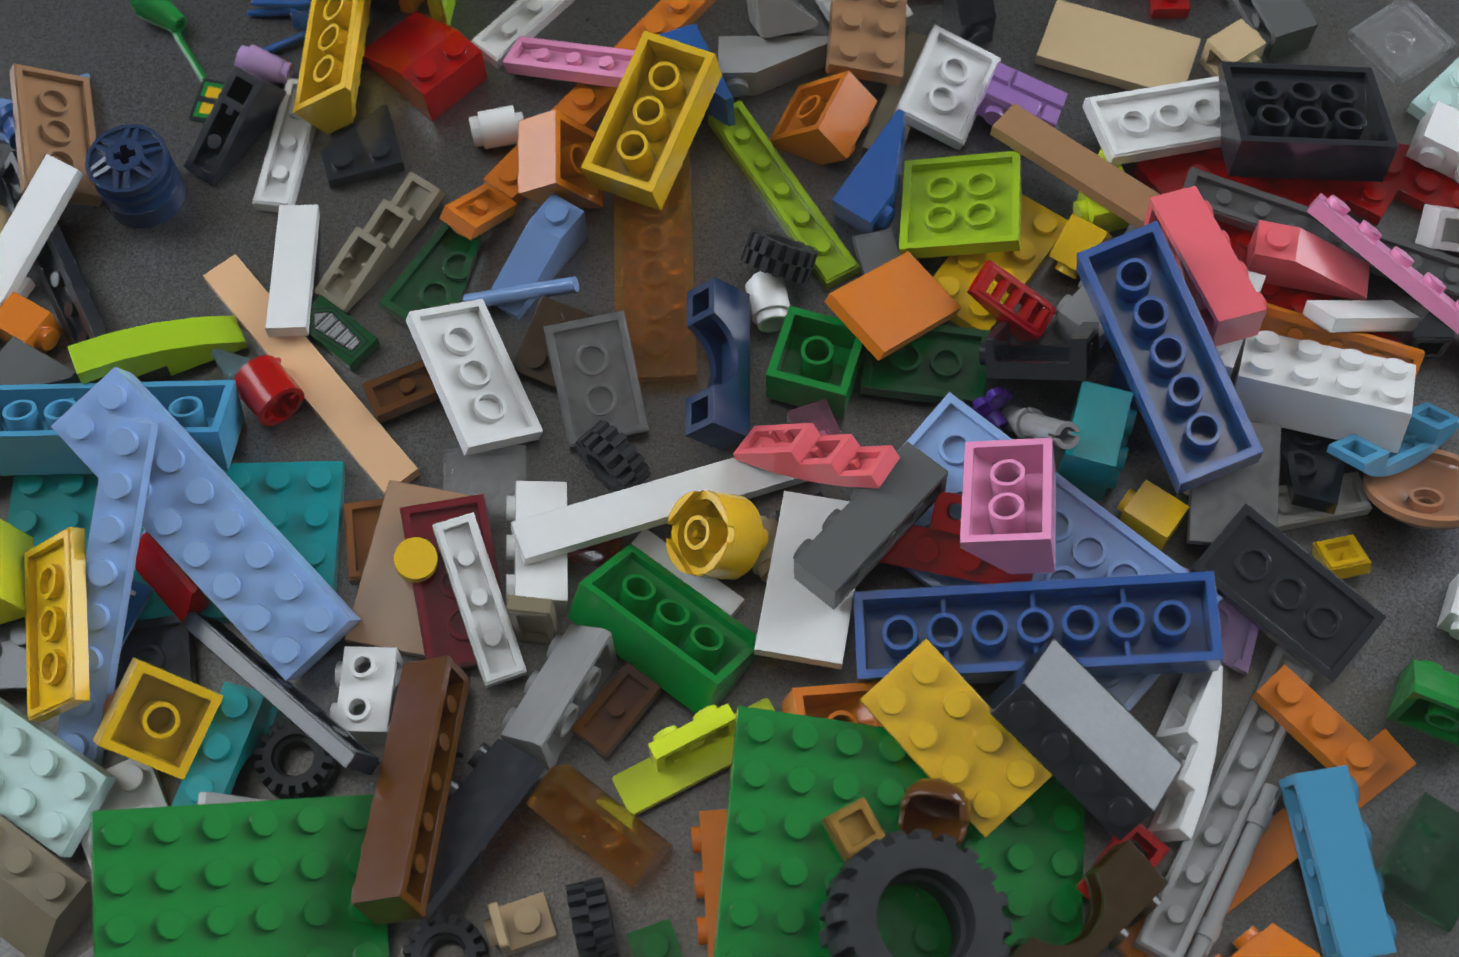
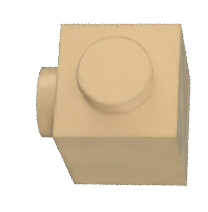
(1232, 44)

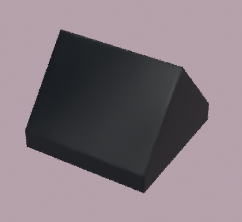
(1431, 336)

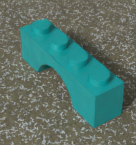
(227, 743)

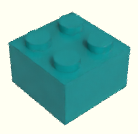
(1104, 428)

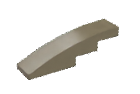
(381, 242)

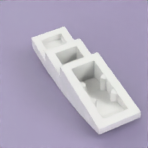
(1191, 735)

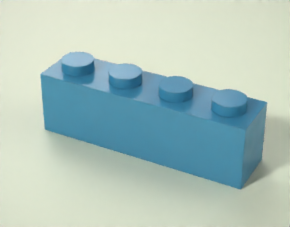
(1338, 863)

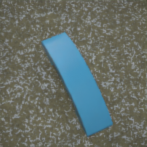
(1425, 433)

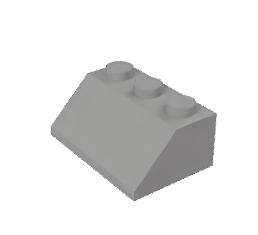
(560, 693)

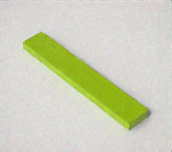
(785, 196)

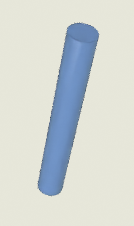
(526, 291)

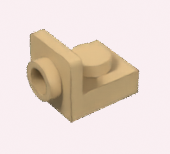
(520, 924)

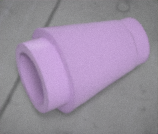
(264, 64)

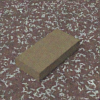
(533, 619)

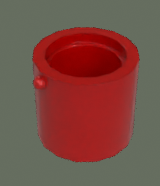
(268, 390)

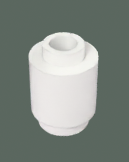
(495, 127)
(767, 301)

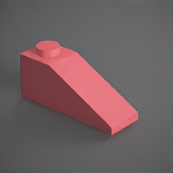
(1305, 262)

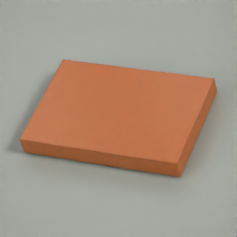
(892, 305)

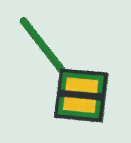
(208, 90)

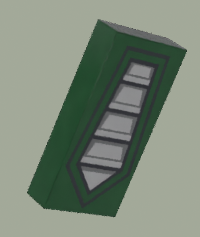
(340, 334)

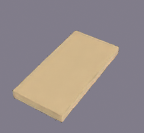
(1114, 48)

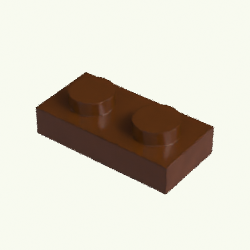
(400, 391)
(616, 710)

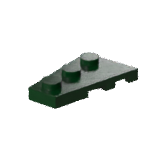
(434, 276)

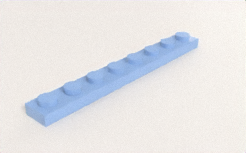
(111, 569)

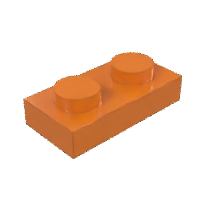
(478, 211)

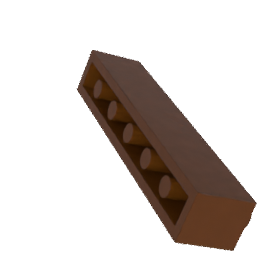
(411, 792)

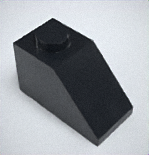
(970, 19)

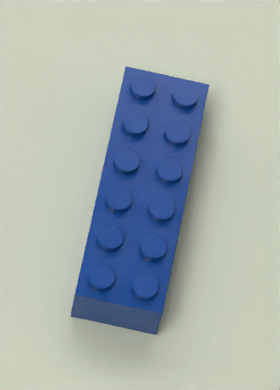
(1168, 358)

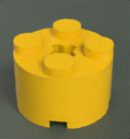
(715, 535)

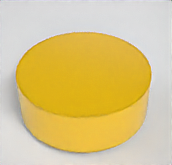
(415, 559)

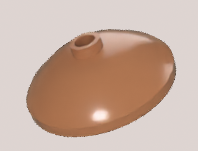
(1422, 494)

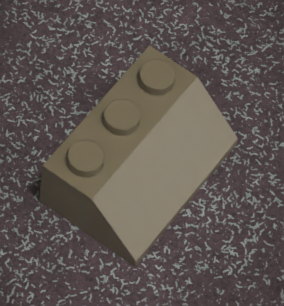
(39, 894)

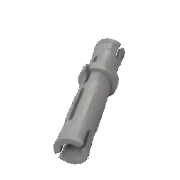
(1034, 424)

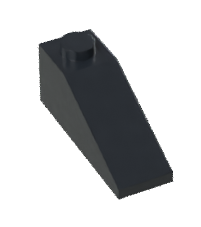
(234, 123)

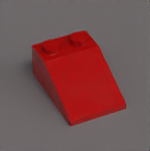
(427, 63)

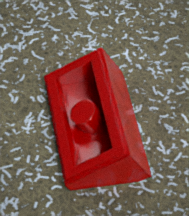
(168, 579)

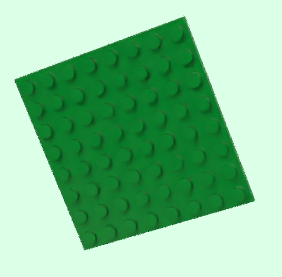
(780, 858)

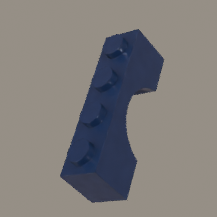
(721, 322)

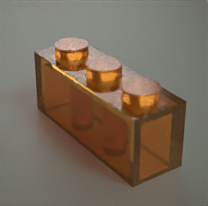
(599, 825)

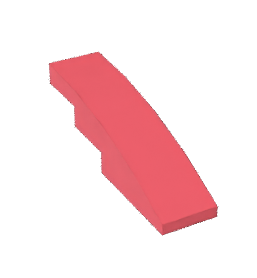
(809, 456)

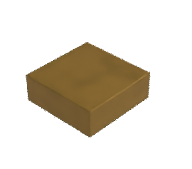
(852, 828)

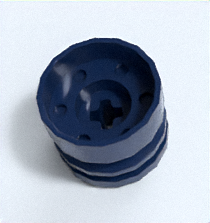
(135, 176)

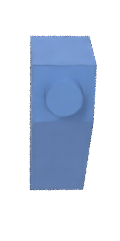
(542, 249)

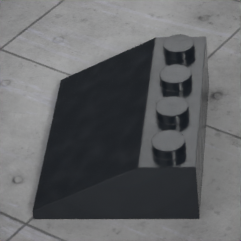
(1304, 122)

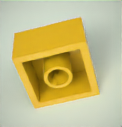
(157, 718)

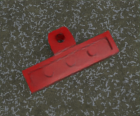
(940, 552)

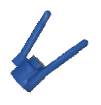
(299, 14)

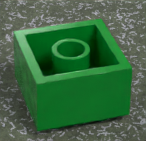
(814, 361)

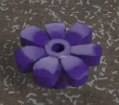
(991, 406)

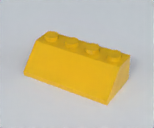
(332, 63)

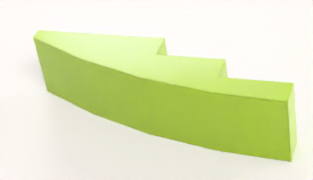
(148, 347)

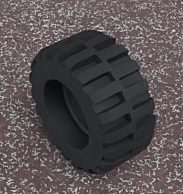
(925, 863)

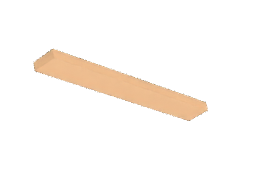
(322, 386)

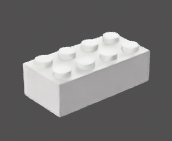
(1325, 389)

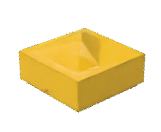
(1342, 556)

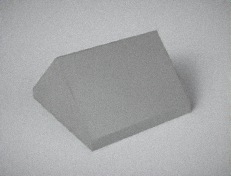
(779, 17)

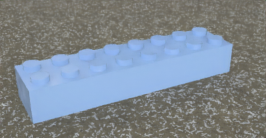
(217, 532)

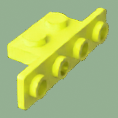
(681, 758)

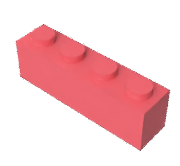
(1208, 265)

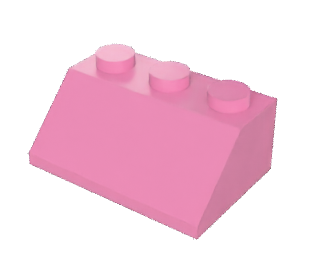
(1010, 504)

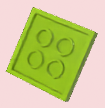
(961, 205)

